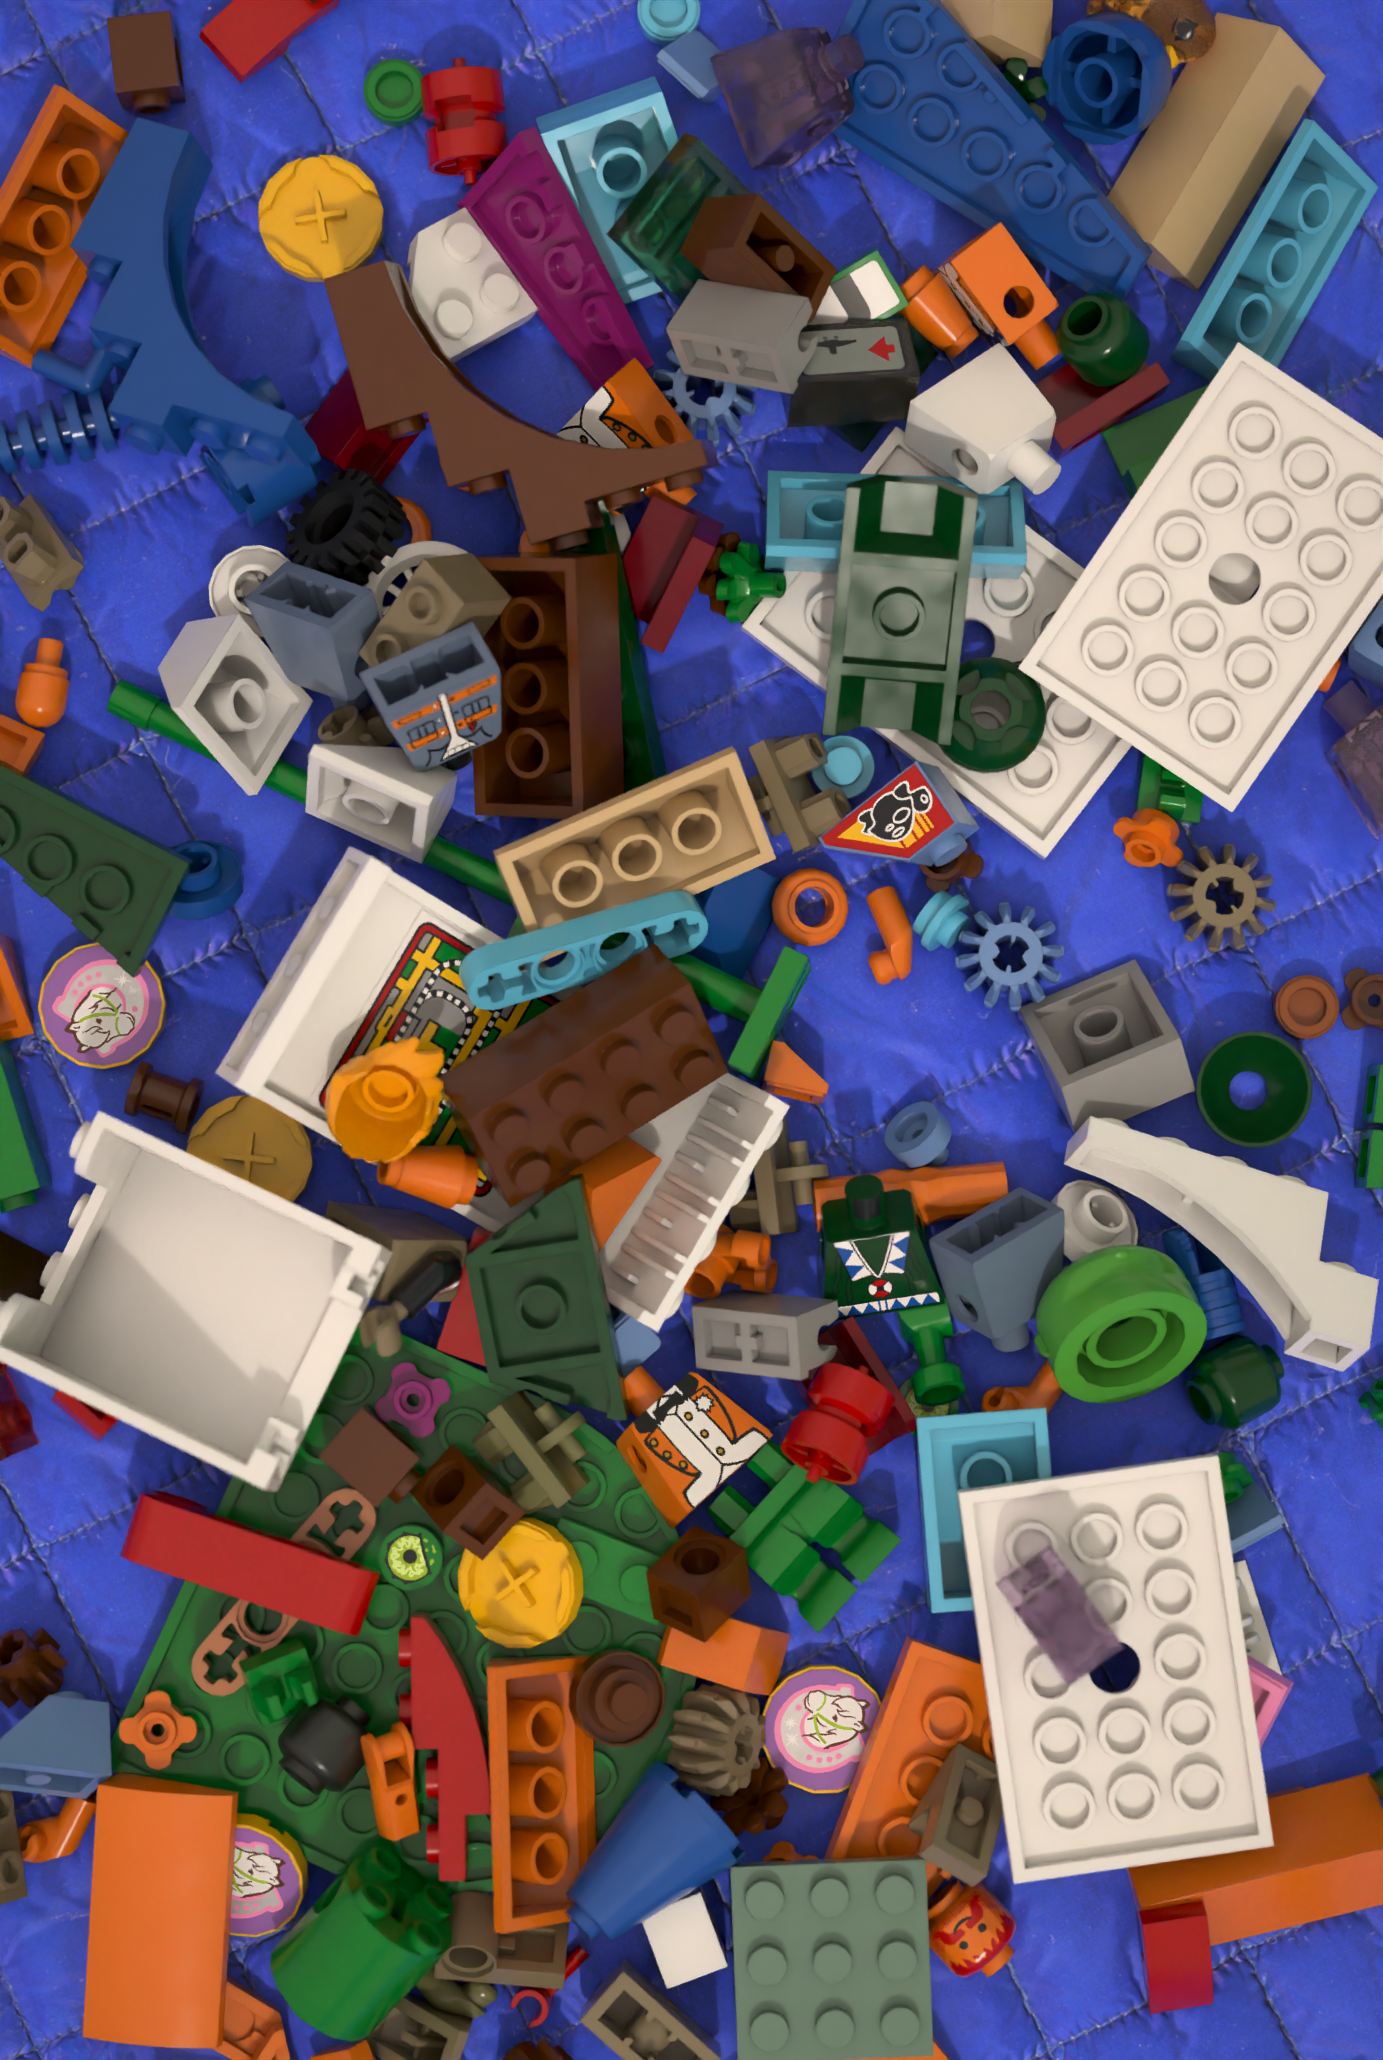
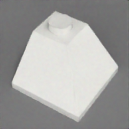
(233, 696)
(379, 796)

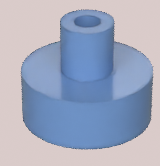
(919, 1135)

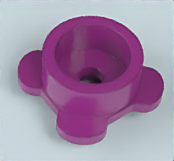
(395, 1405)

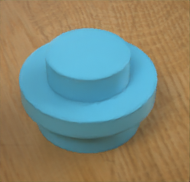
(848, 766)
(942, 920)

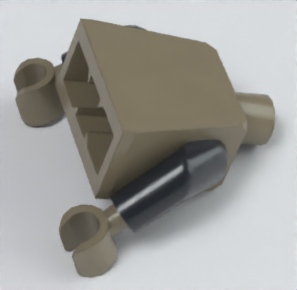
(421, 1270)

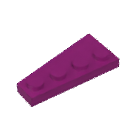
(550, 252)

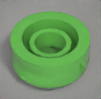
(1119, 1324)

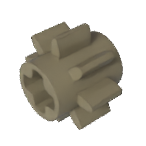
(354, 728)

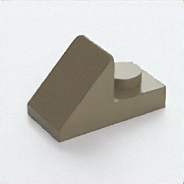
(960, 1816)

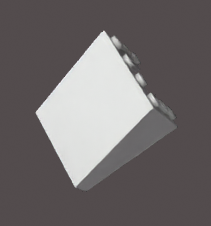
(193, 1304)

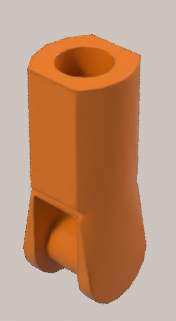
(393, 1782)

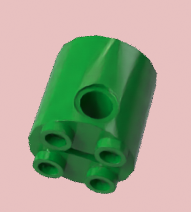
(362, 1946)

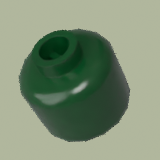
(1102, 339)
(1234, 1382)

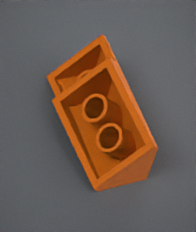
(1319, 1868)

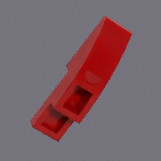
(445, 1718)

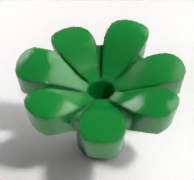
(746, 581)

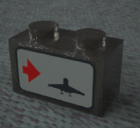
(855, 375)

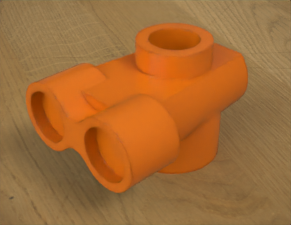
(736, 1259)

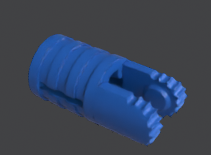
(1211, 1288)

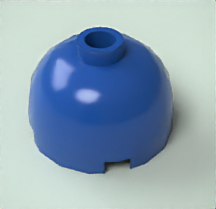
(1107, 76)

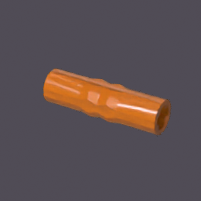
(938, 1191)

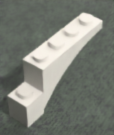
(1254, 1222)

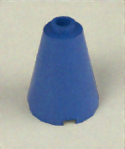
(650, 1857)

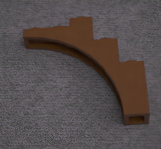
(408, 378)

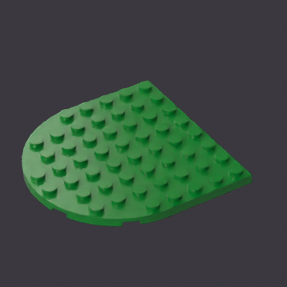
(243, 1756)

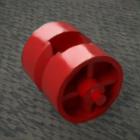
(464, 114)
(842, 1415)

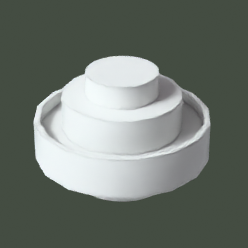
(238, 577)
(1094, 1218)

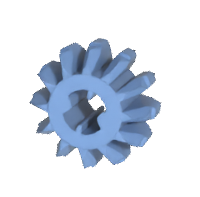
(715, 411)
(1030, 961)

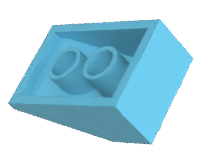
(605, 157)
(968, 1454)

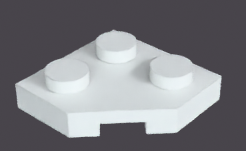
(464, 286)

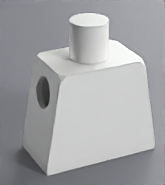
(986, 425)

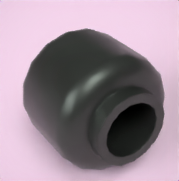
(324, 1744)

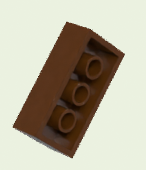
(557, 687)
(583, 1075)

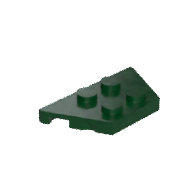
(547, 1305)

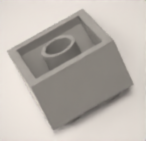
(1108, 1047)

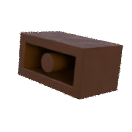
(753, 246)

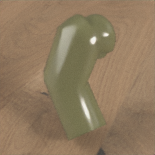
(457, 1998)

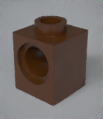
(146, 62)
(373, 1458)
(467, 1502)
(699, 1583)

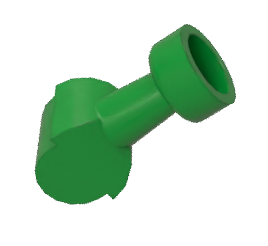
(926, 1328)

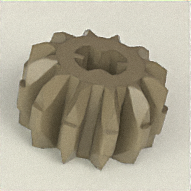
(1203, 910)
(716, 1739)

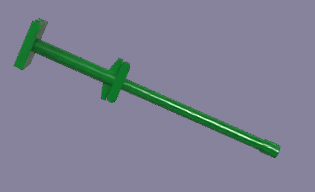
(759, 1009)

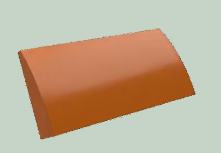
(160, 1912)

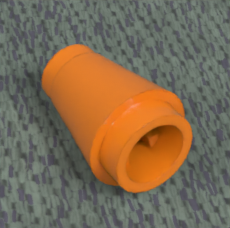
(937, 312)
(434, 1174)

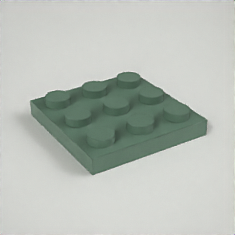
(832, 1959)

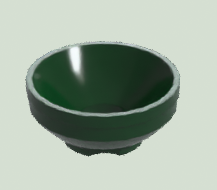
(1006, 746)
(1285, 1081)

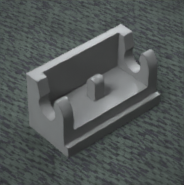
(742, 335)
(762, 1333)

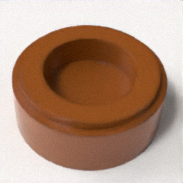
(1305, 1007)

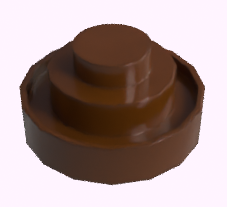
(617, 1697)

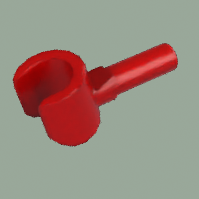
(545, 1995)

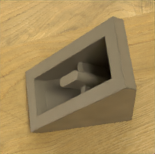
(419, 2032)

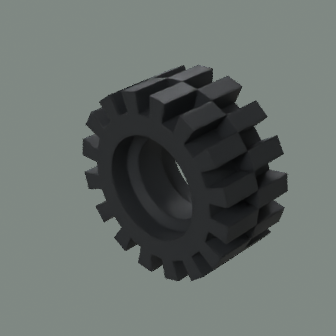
(346, 527)

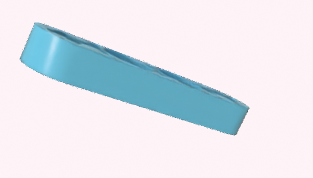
(582, 941)

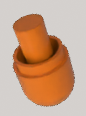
(43, 686)

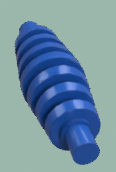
(56, 432)

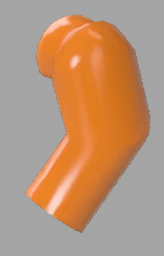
(896, 934)
(1041, 1392)
(57, 1834)

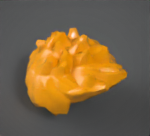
(385, 1100)

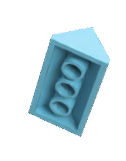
(1280, 255)
(808, 513)

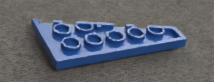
(965, 135)

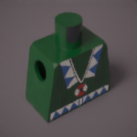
(875, 1252)

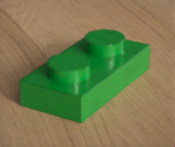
(612, 1569)

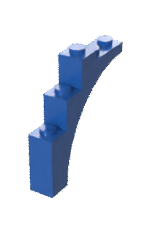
(138, 251)

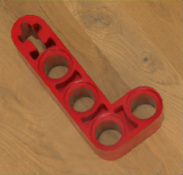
(248, 1563)

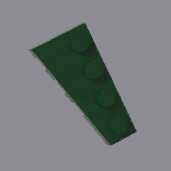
(89, 866)

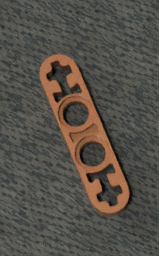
(219, 1641)

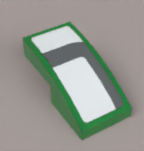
(861, 292)

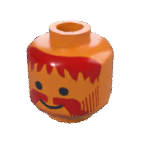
(970, 1929)

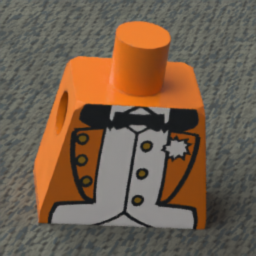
(980, 279)
(631, 414)
(685, 1440)

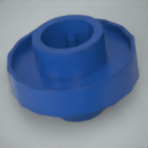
(212, 882)

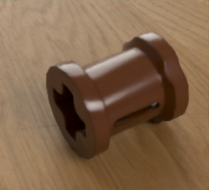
(164, 1097)

